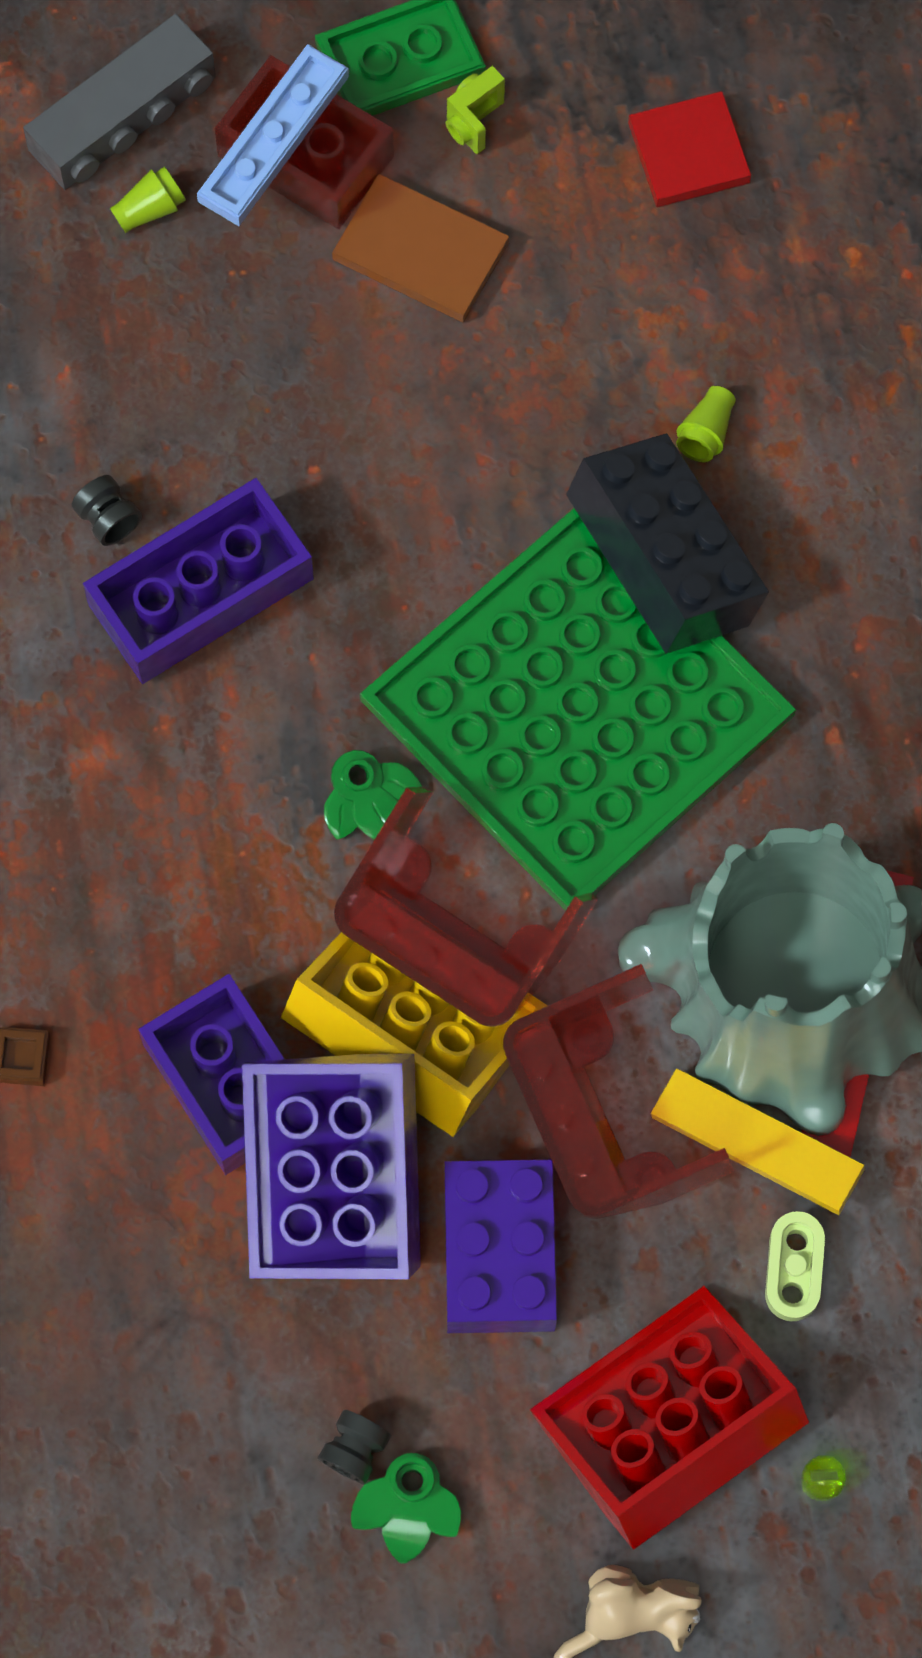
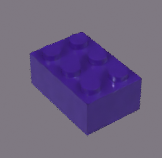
(201, 1057)
(500, 1246)

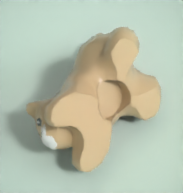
(625, 1607)

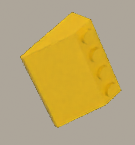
(367, 1006)

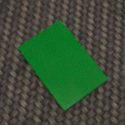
(402, 53)

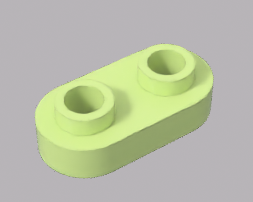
(793, 1267)

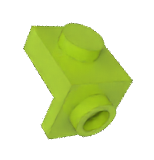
(472, 102)

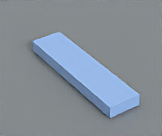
(273, 135)

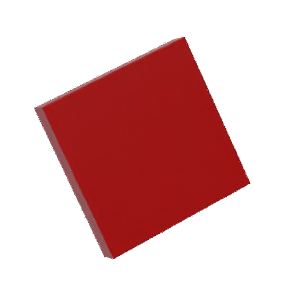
(689, 149)

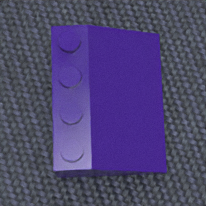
(332, 1167)

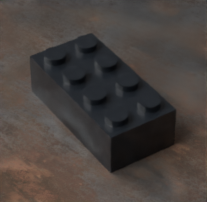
(666, 543)

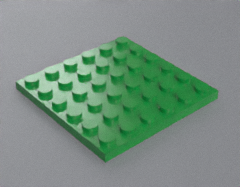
(568, 716)

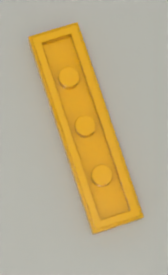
(758, 1141)

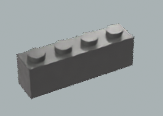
(120, 102)

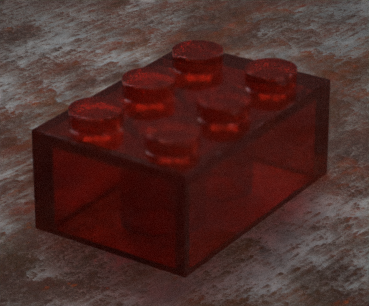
(333, 161)

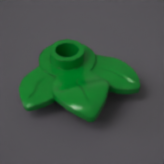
(365, 804)
(407, 1515)

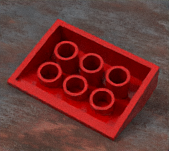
(670, 1416)

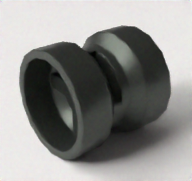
(106, 510)
(351, 1452)

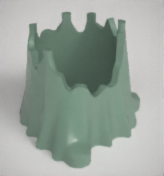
(791, 972)

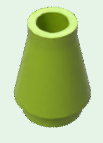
(148, 200)
(705, 428)

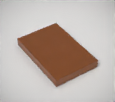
(420, 248)

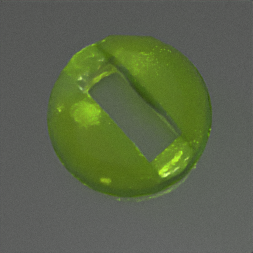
(823, 1489)

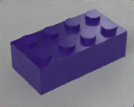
(199, 580)

